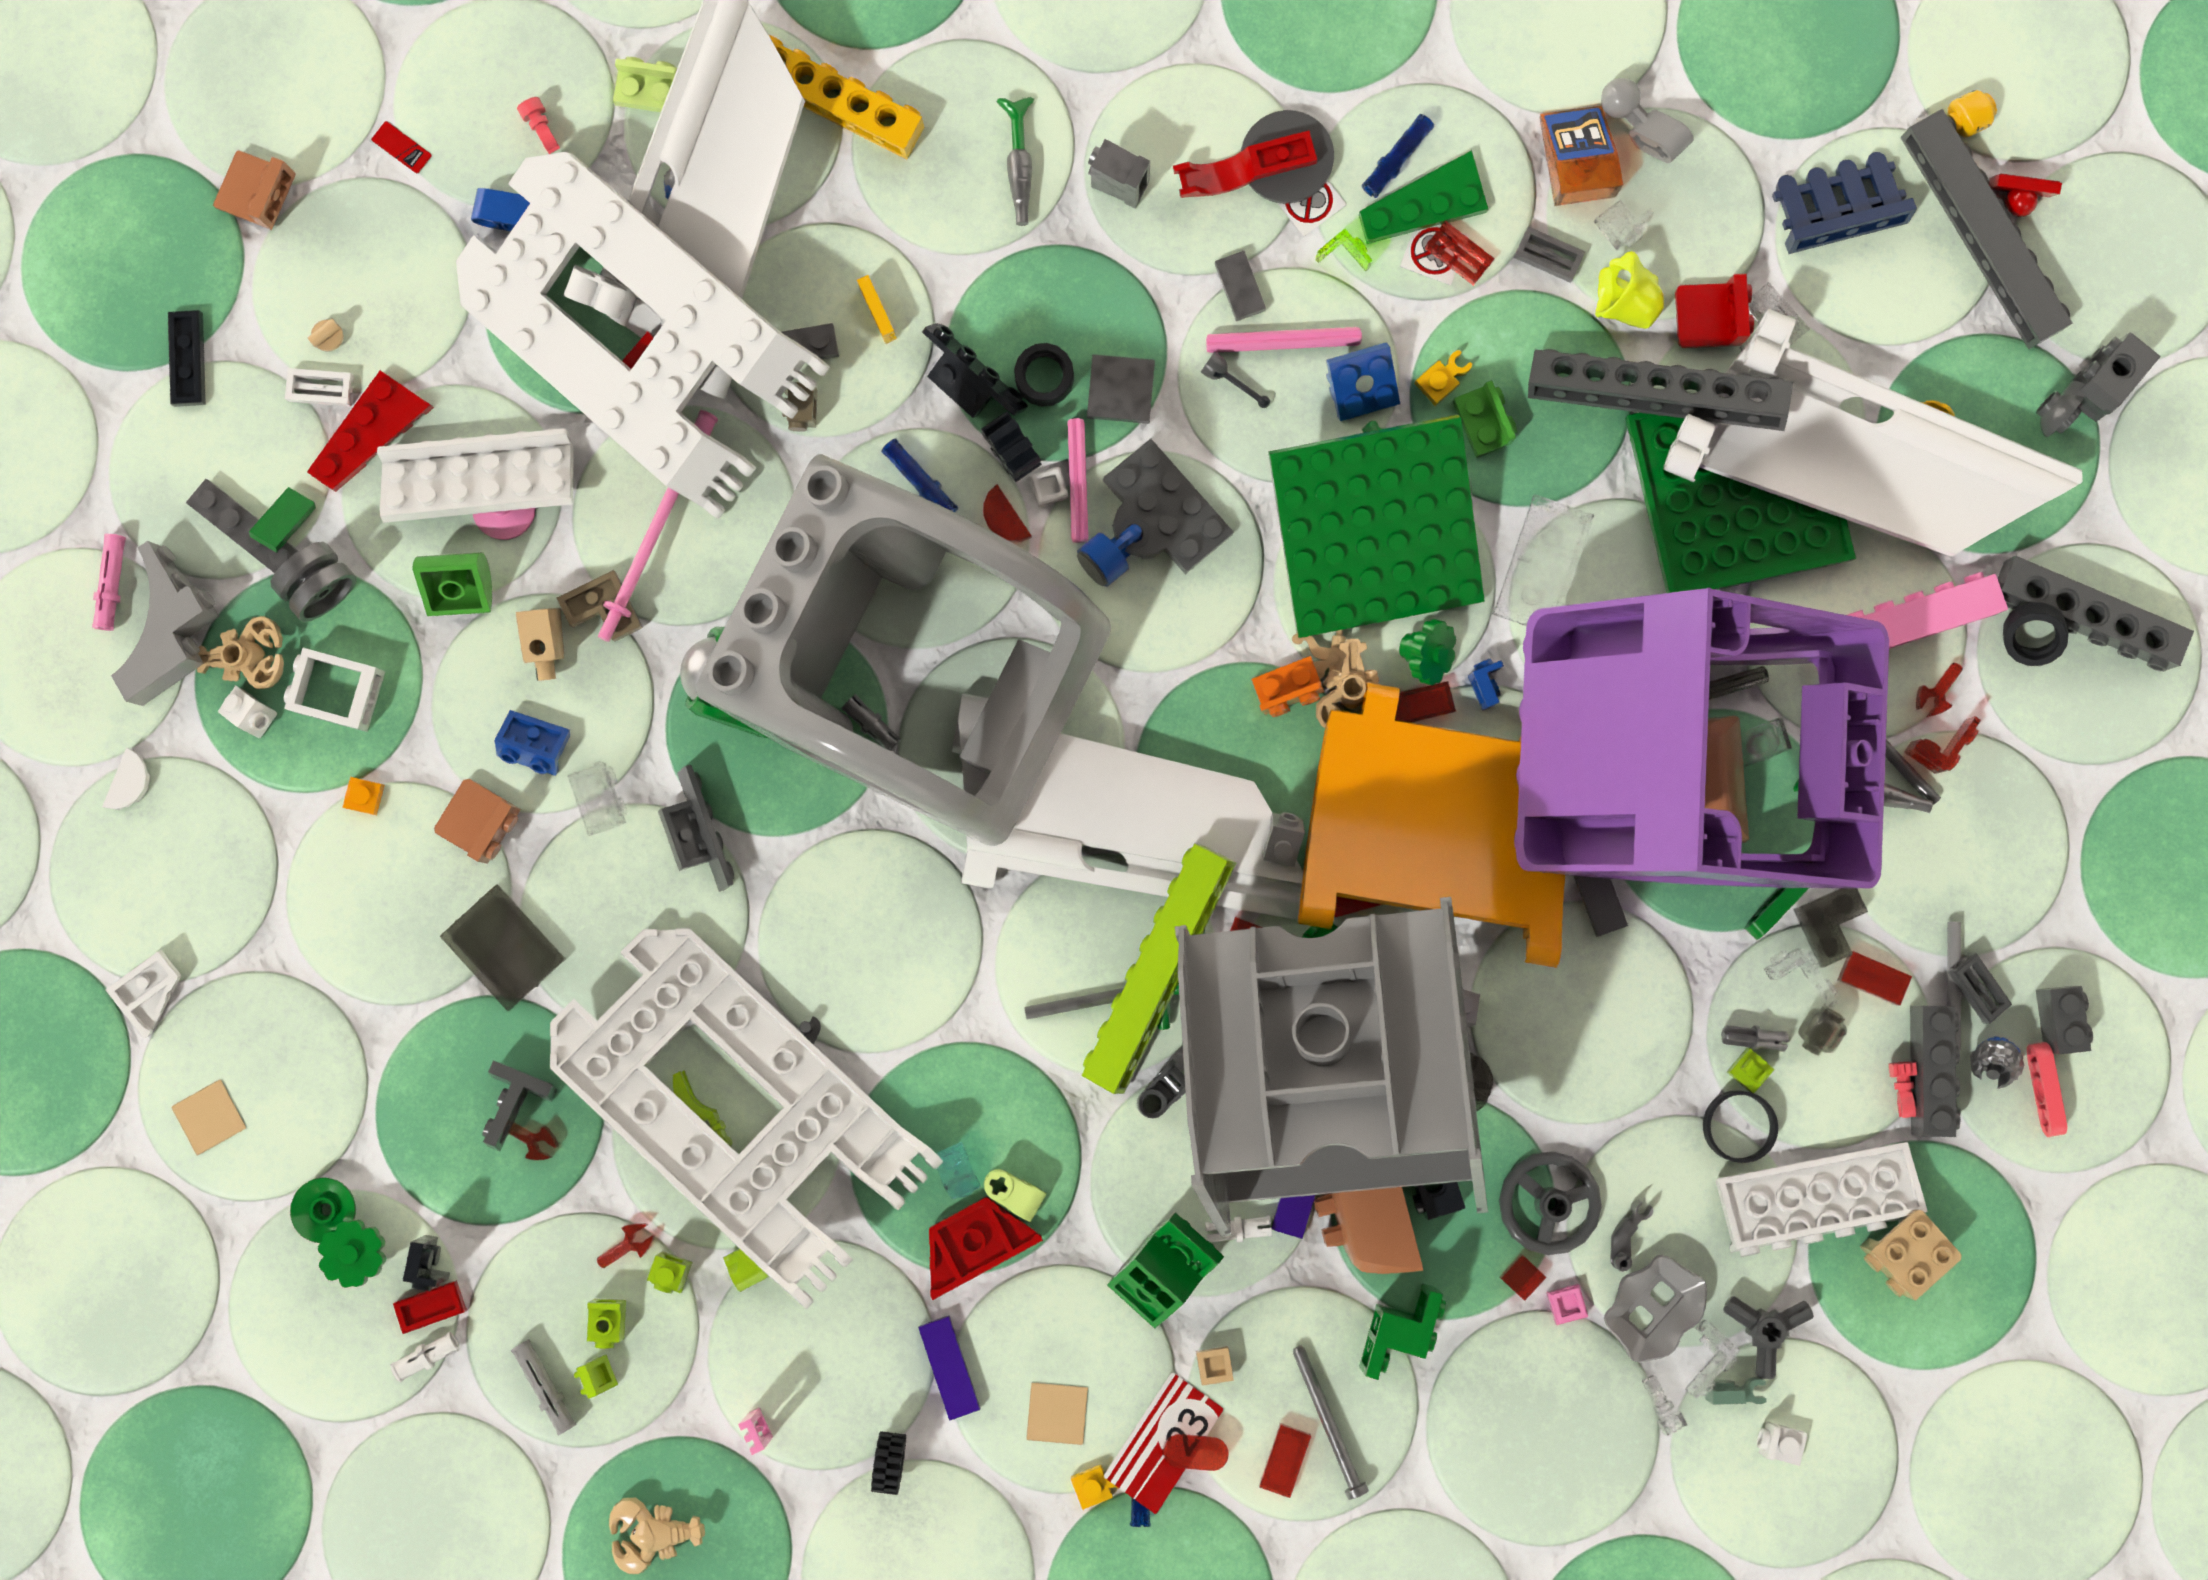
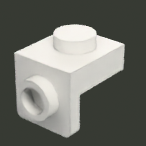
(247, 712)

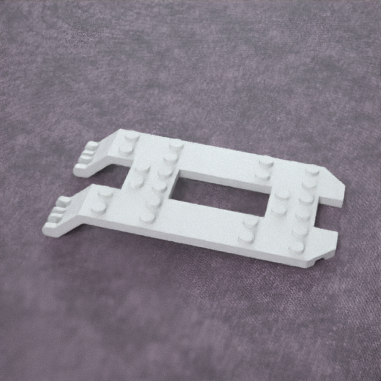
(701, 329)
(735, 1191)

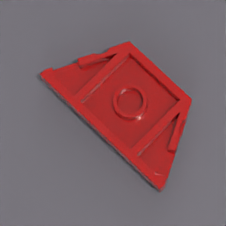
(974, 1243)

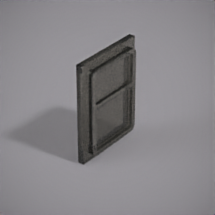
(502, 947)

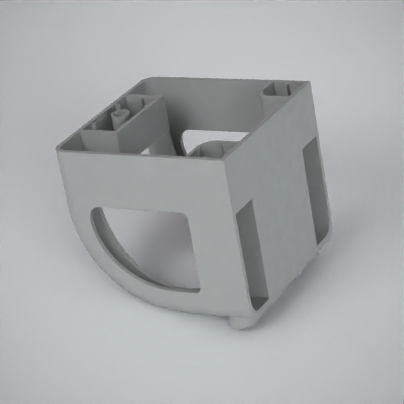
(807, 601)

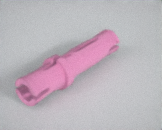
(107, 592)

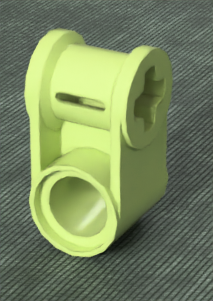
(1019, 1197)

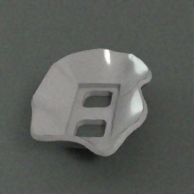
(1668, 1321)

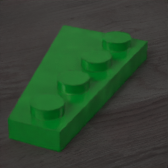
(1442, 195)

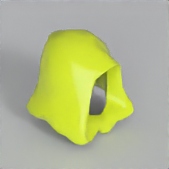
(1632, 302)

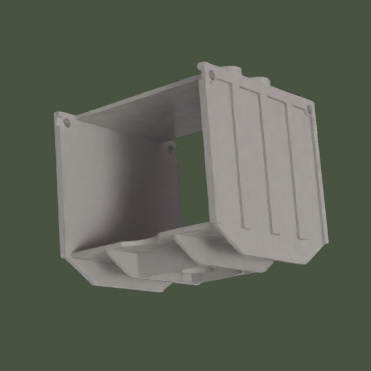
(1327, 1060)

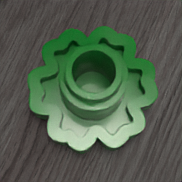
(1429, 651)
(351, 1253)

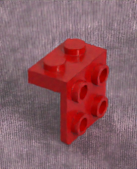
(1714, 313)

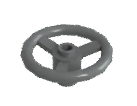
(1542, 1198)

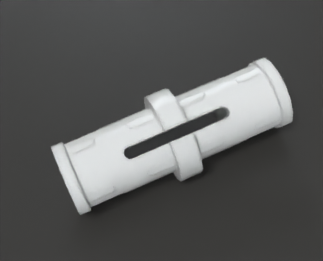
(1241, 1229)
(424, 1357)

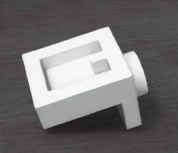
(1781, 1443)

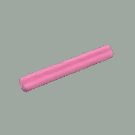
(1078, 481)

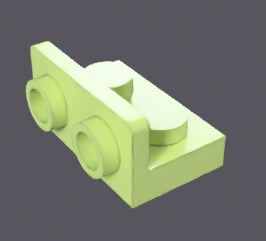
(642, 84)

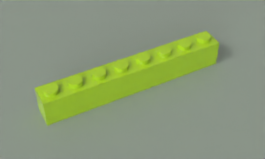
(1155, 974)

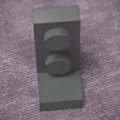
(511, 1100)

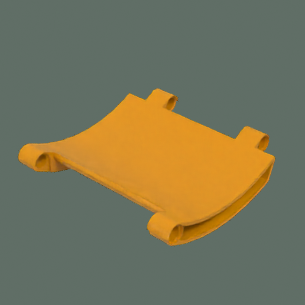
(1423, 818)

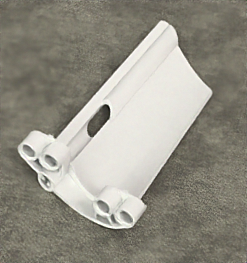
(727, 146)
(1906, 477)
(1135, 807)

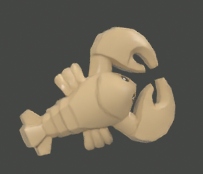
(246, 654)
(1349, 681)
(649, 1535)

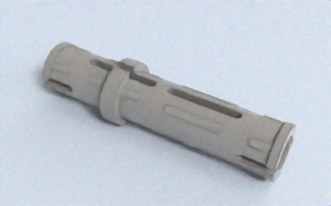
(526, 1353)

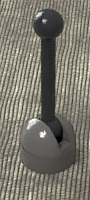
(1217, 368)

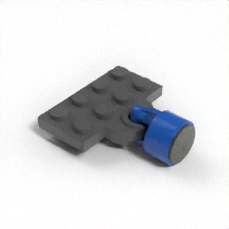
(1155, 516)

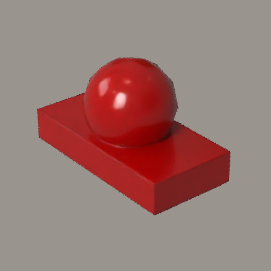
(2023, 191)

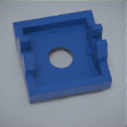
(1348, 368)

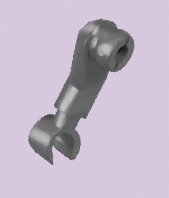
(1621, 1237)

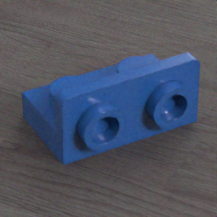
(531, 742)

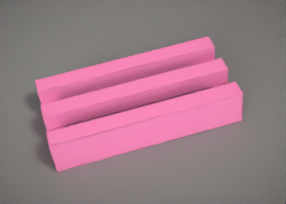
(748, 1421)

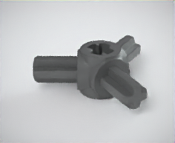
(1756, 1320)

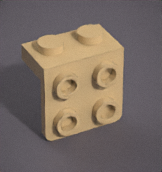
(1912, 1255)

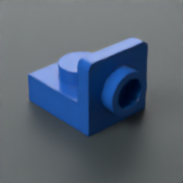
(1485, 688)

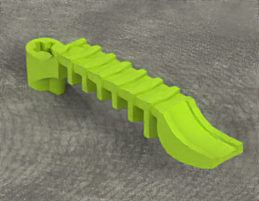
(740, 1267)

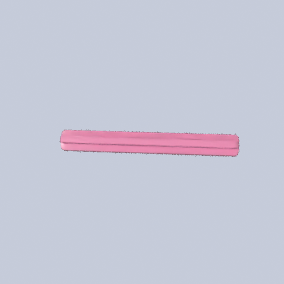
(1283, 339)

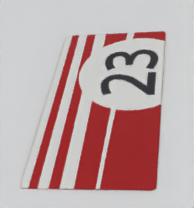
(1140, 1463)

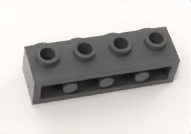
(1936, 1059)

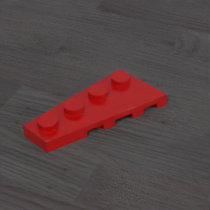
(373, 422)

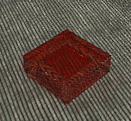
(1522, 1277)

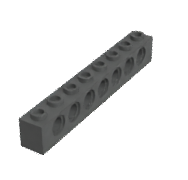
(1671, 401)

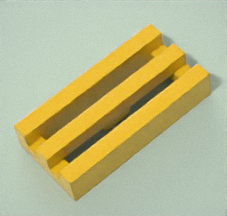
(876, 309)

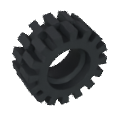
(888, 1463)

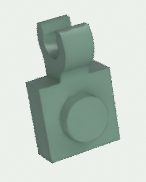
(1728, 1393)

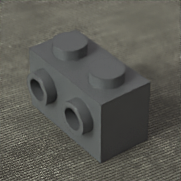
(2064, 1019)

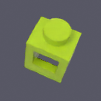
(669, 1272)
(614, 1313)

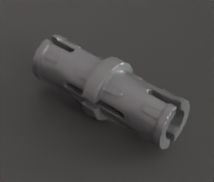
(870, 723)

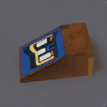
(1580, 155)

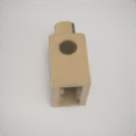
(542, 626)

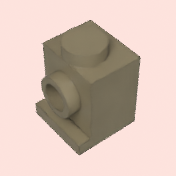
(806, 410)

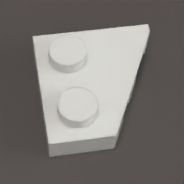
(146, 992)

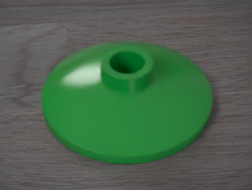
(307, 1207)

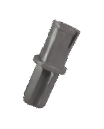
(1754, 1038)

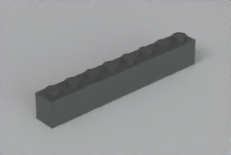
(1986, 229)

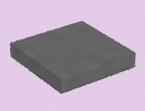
(1120, 389)

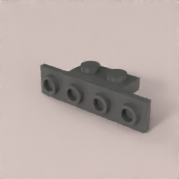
(692, 831)

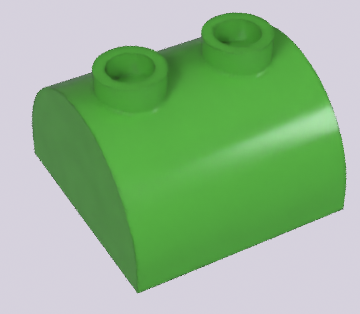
(454, 583)

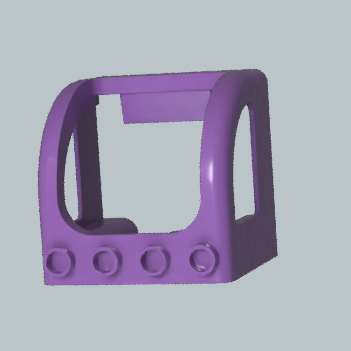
(1622, 732)

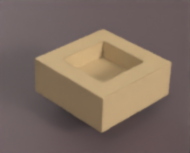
(1214, 1365)

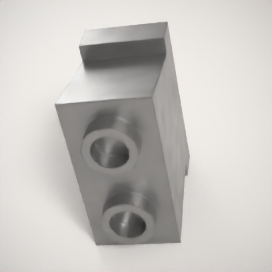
(1119, 172)

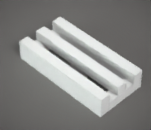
(345, 390)

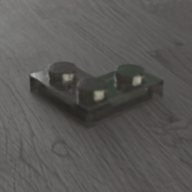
(1822, 920)

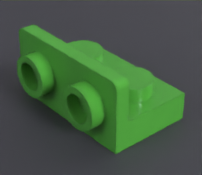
(1485, 419)

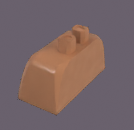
(1725, 770)
(1372, 1229)

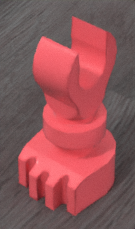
(531, 110)
(1905, 1097)

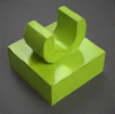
(1750, 1070)
(596, 1376)

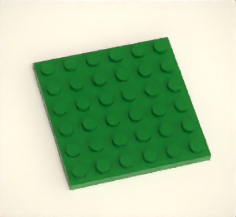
(1377, 526)
(1724, 530)

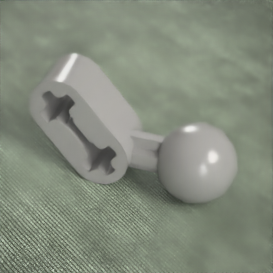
(1652, 131)

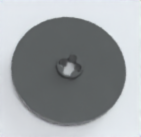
(1302, 182)

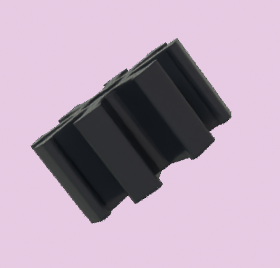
(1011, 446)

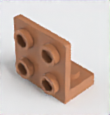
(255, 189)

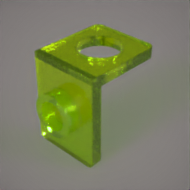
(1353, 245)

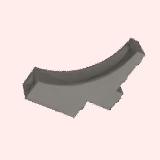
(165, 647)

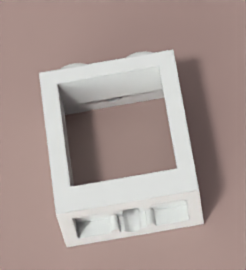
(364, 698)

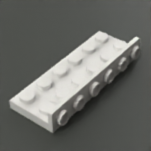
(476, 475)
(1820, 1198)

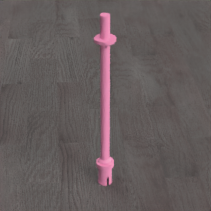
(705, 422)

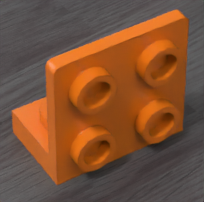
(1288, 686)

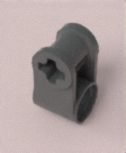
(1164, 1089)

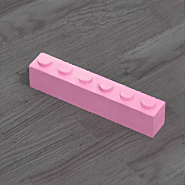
(1940, 611)

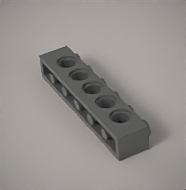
(2169, 637)

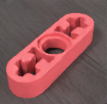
(2046, 1089)

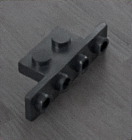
(966, 378)

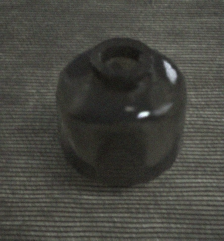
(1822, 1030)

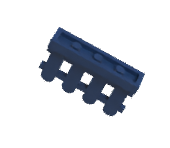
(1834, 224)

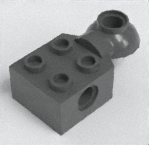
(2101, 386)

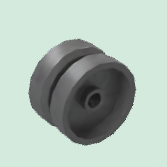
(313, 581)

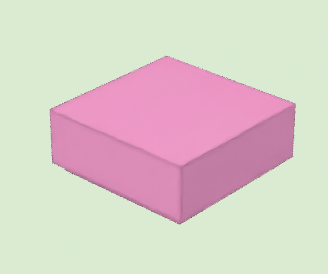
(1567, 1304)

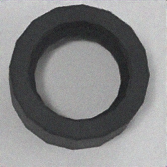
(1050, 351)
(2041, 655)

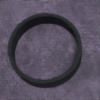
(1773, 1131)

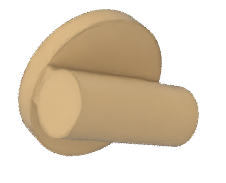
(326, 335)

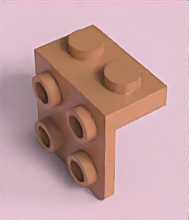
(477, 821)

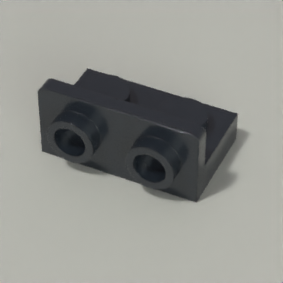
(418, 1269)

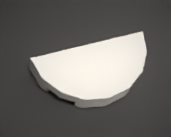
(129, 782)

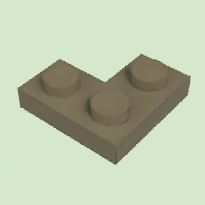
(588, 601)

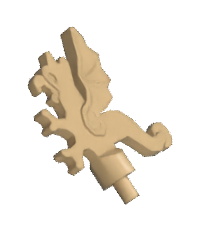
(1330, 657)

